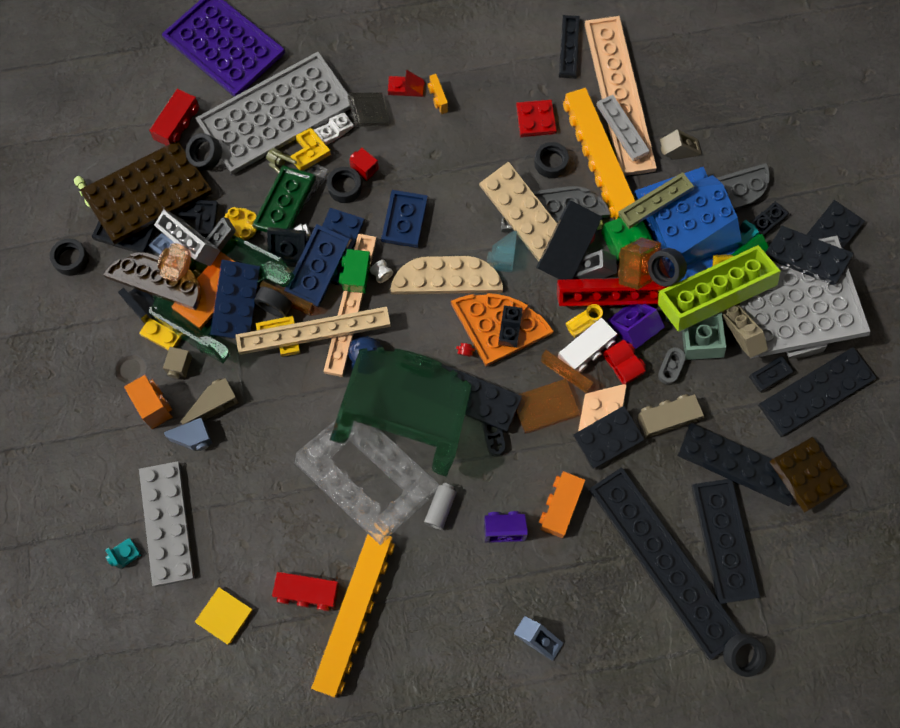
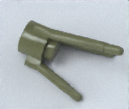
(278, 158)

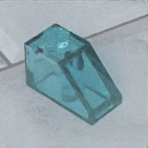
(503, 253)

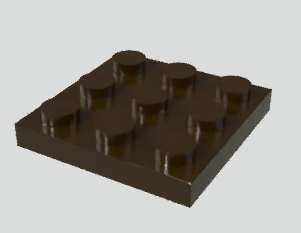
(808, 474)

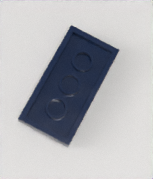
(345, 225)
(318, 265)
(234, 299)

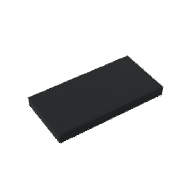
(569, 241)

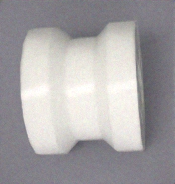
(381, 271)

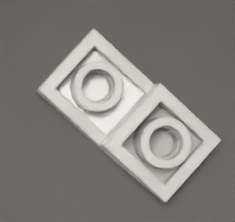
(334, 129)

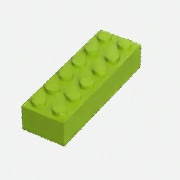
(718, 288)

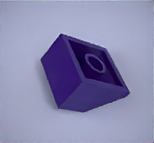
(636, 323)
(505, 527)

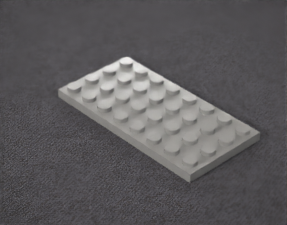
(275, 112)

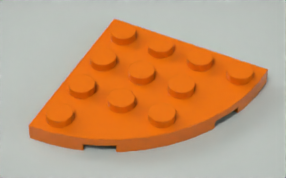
(482, 321)

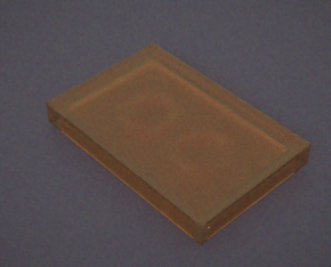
(546, 406)

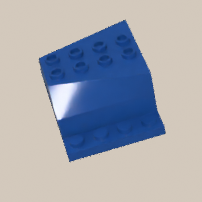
(696, 223)

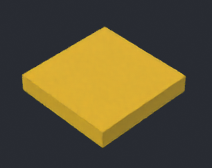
(223, 616)

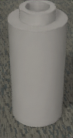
(440, 506)

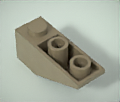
(745, 330)

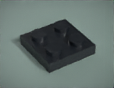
(286, 244)

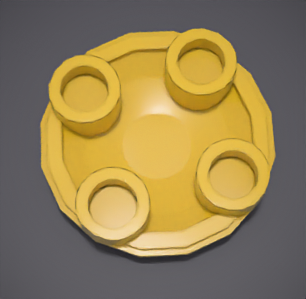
(242, 221)

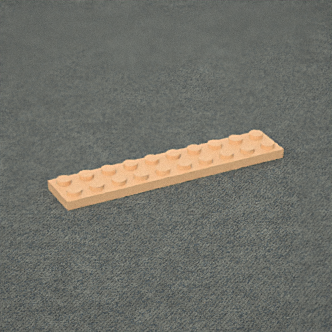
(617, 79)

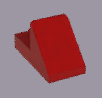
(406, 86)

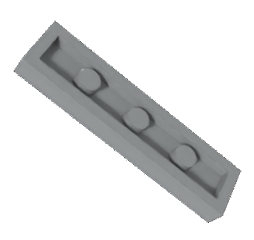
(622, 128)

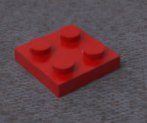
(536, 118)

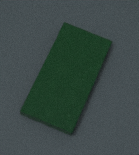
(284, 199)

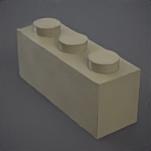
(669, 415)

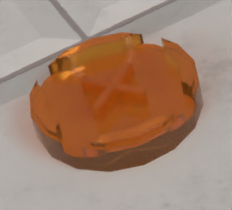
(174, 262)

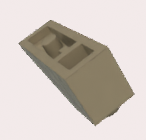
(213, 401)

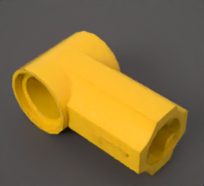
(583, 320)

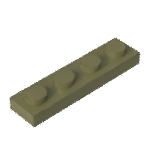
(656, 200)

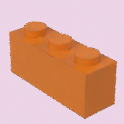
(561, 504)

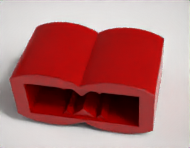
(624, 362)

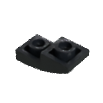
(769, 218)
(510, 326)

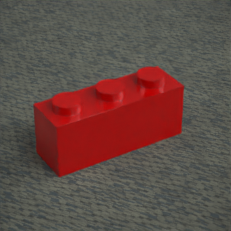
(174, 117)
(305, 591)

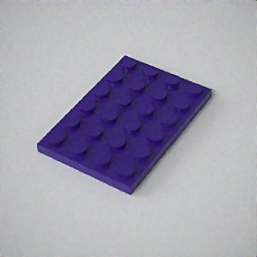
(223, 44)

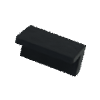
(138, 302)

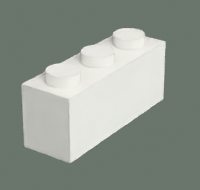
(588, 345)

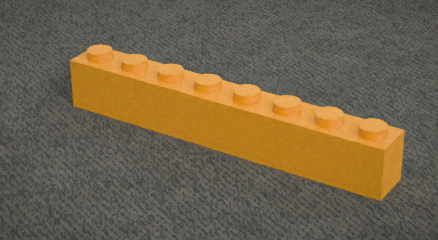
(598, 151)
(352, 617)

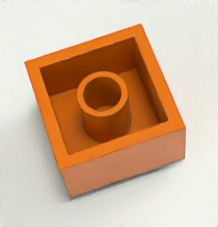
(149, 401)

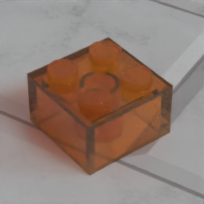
(634, 262)

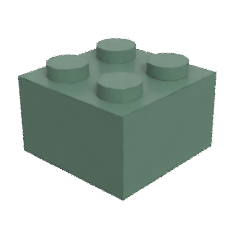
(705, 339)

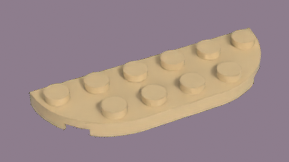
(446, 276)

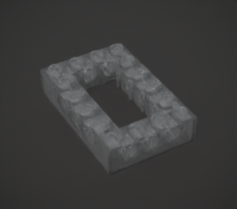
(398, 466)

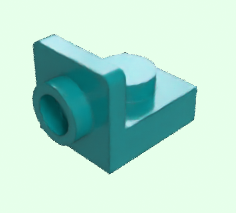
(748, 232)
(122, 554)

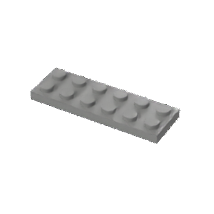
(166, 524)

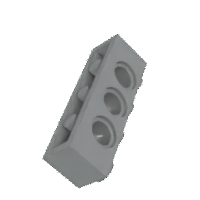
(184, 234)

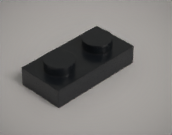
(770, 374)

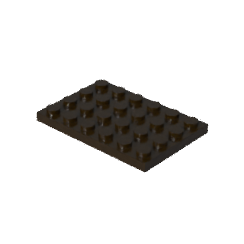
(140, 192)

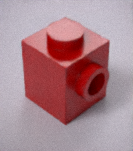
(364, 163)

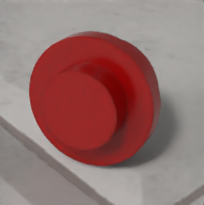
(465, 349)

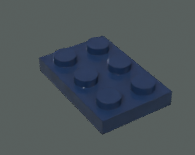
(404, 218)

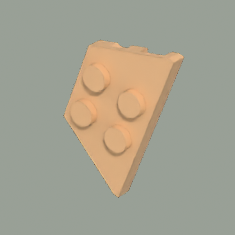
(601, 403)

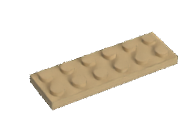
(520, 208)

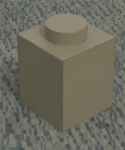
(177, 363)

